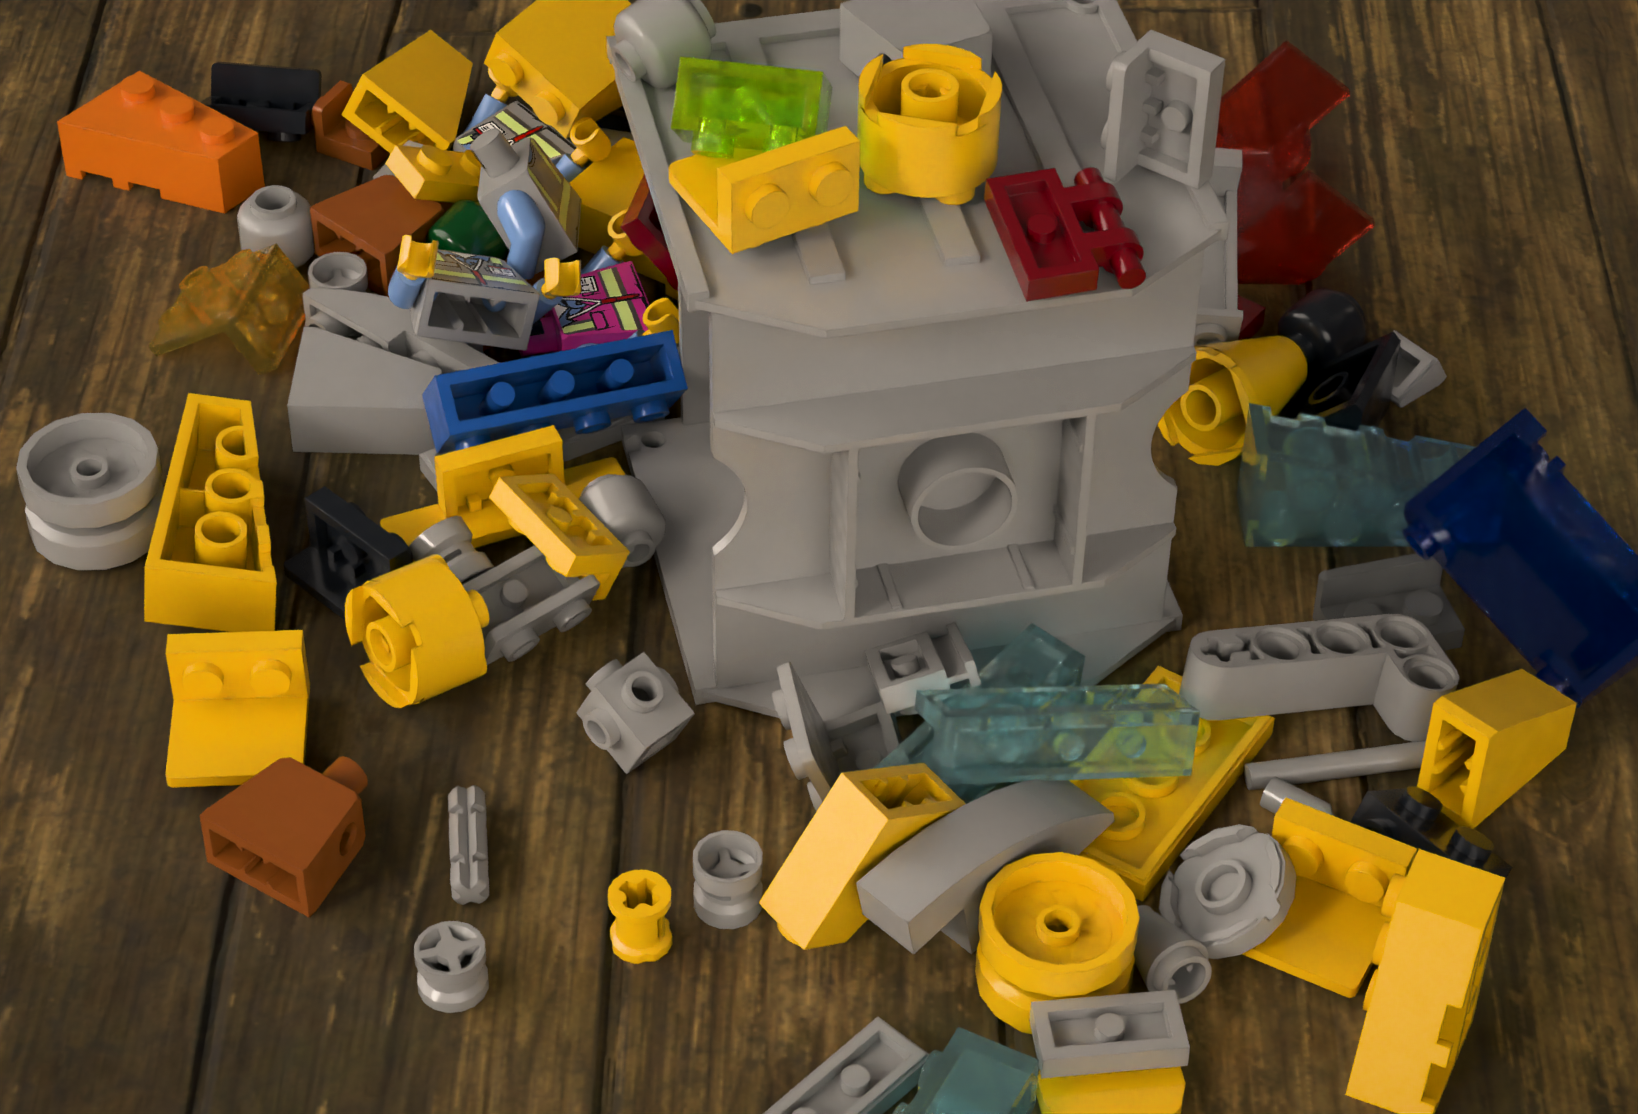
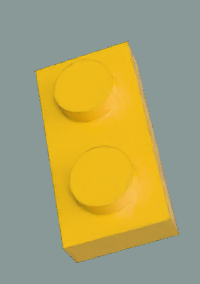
(436, 173)

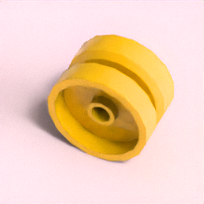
(1054, 933)

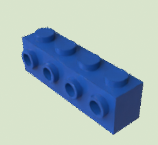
(558, 389)

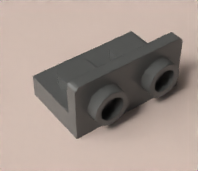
(1390, 586)

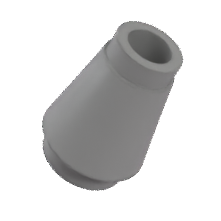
(1170, 957)

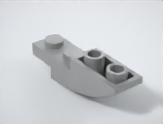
(383, 325)

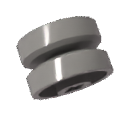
(91, 490)

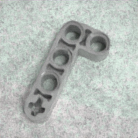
(1321, 667)

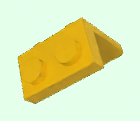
(772, 192)

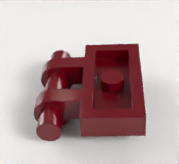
(1044, 235)

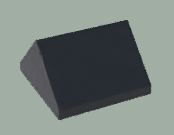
(1350, 387)

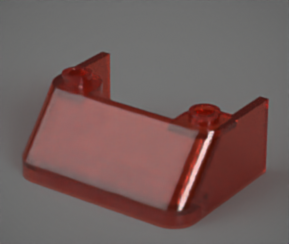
(1269, 117)

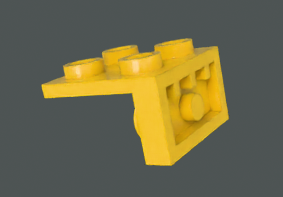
(235, 705)
(1336, 900)

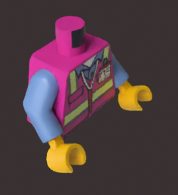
(609, 304)

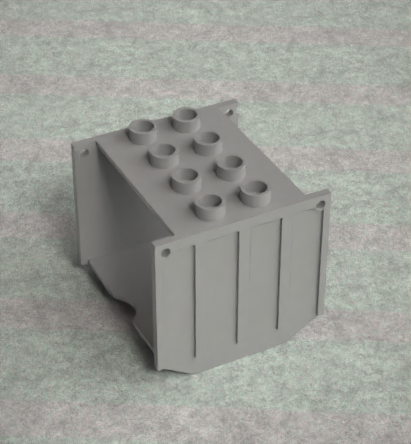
(890, 420)

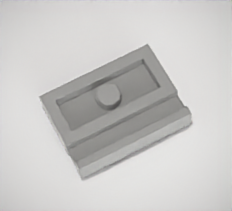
(920, 664)

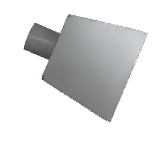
(887, 26)

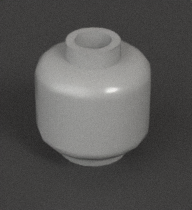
(656, 34)
(279, 217)
(627, 513)

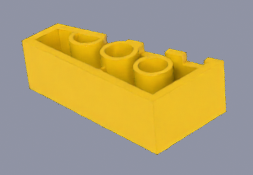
(211, 532)

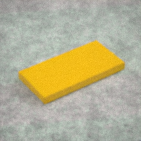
(1164, 813)

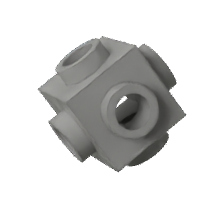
(633, 710)

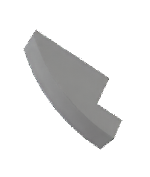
(944, 869)

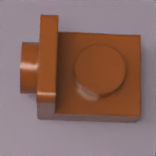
(338, 136)

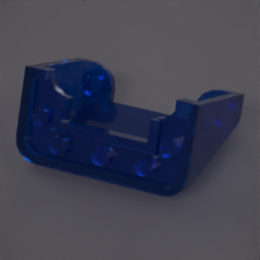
(1534, 559)

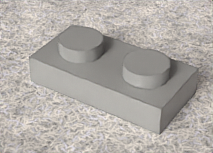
(1109, 1033)

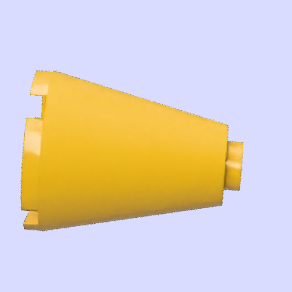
(1222, 384)

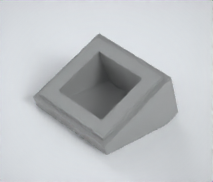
(1415, 373)

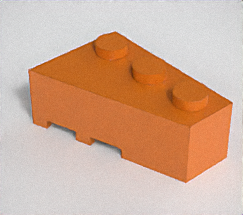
(164, 142)

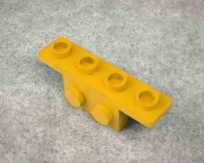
(470, 474)

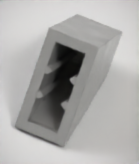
(357, 398)

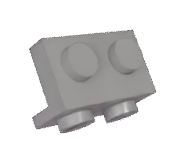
(1163, 110)
(528, 600)

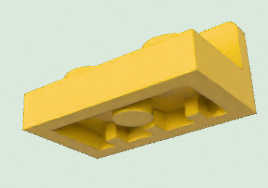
(561, 528)

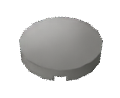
(1230, 890)

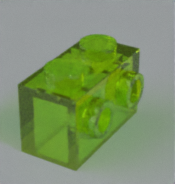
(747, 106)

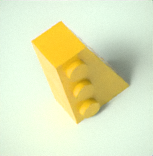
(1424, 982)

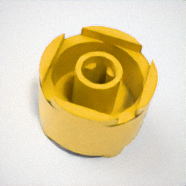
(928, 123)
(418, 631)

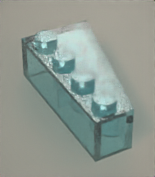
(1331, 483)

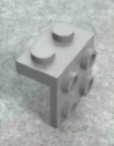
(833, 747)

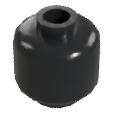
(1324, 325)

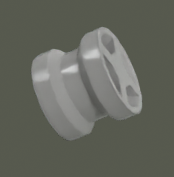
(463, 952)

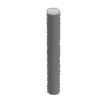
(1336, 765)

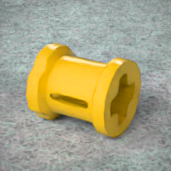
(640, 904)

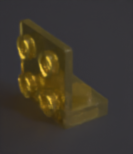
(248, 297)

